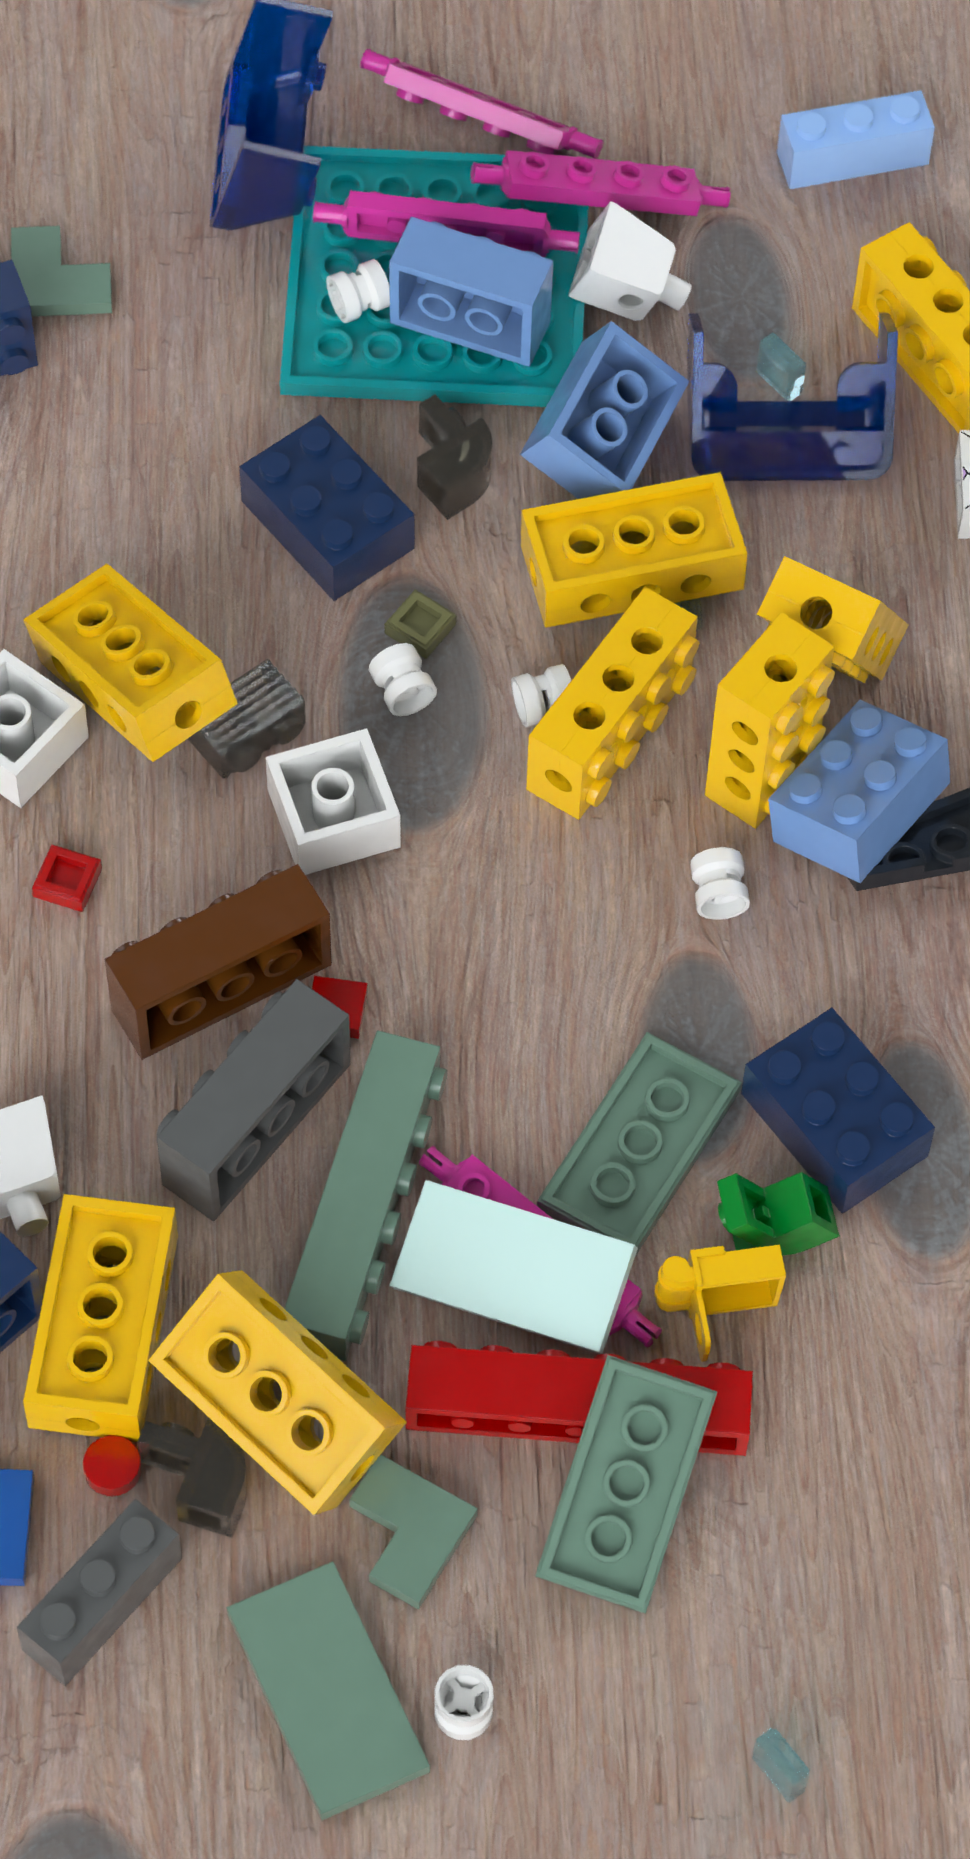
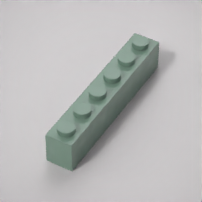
(364, 1189)

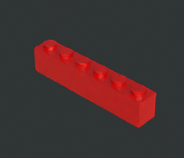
(550, 1394)

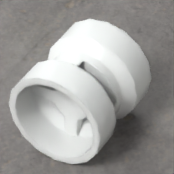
(359, 290)
(404, 683)
(537, 694)
(720, 885)
(461, 1690)

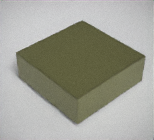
(420, 623)

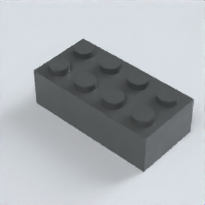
(253, 1099)

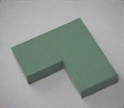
(56, 287)
(425, 1523)

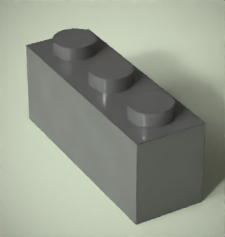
(100, 1592)

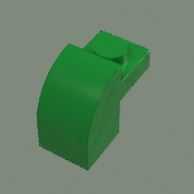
(786, 1213)

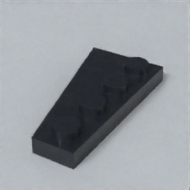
(930, 848)

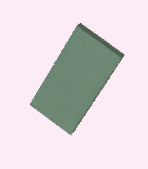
(640, 1143)
(626, 1484)
(328, 1690)

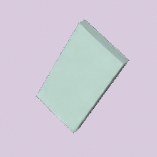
(514, 1267)

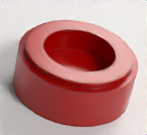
(112, 1465)

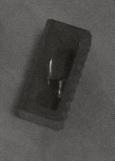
(265, 715)

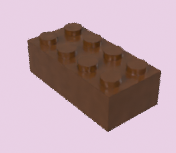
(219, 960)

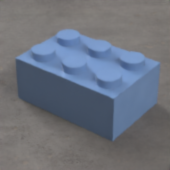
(470, 291)
(604, 415)
(859, 790)

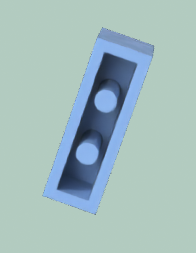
(855, 139)

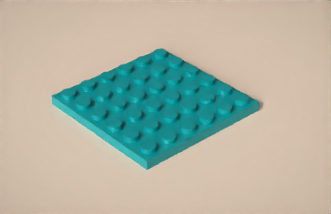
(389, 361)

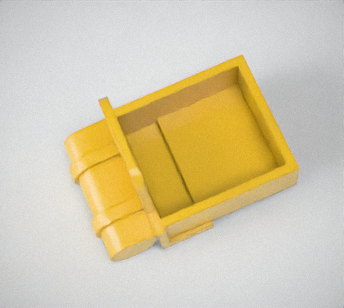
(719, 1284)

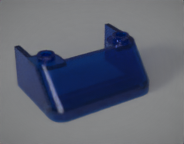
(264, 116)
(793, 438)

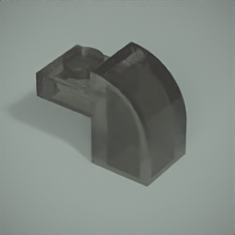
(460, 459)
(212, 1471)

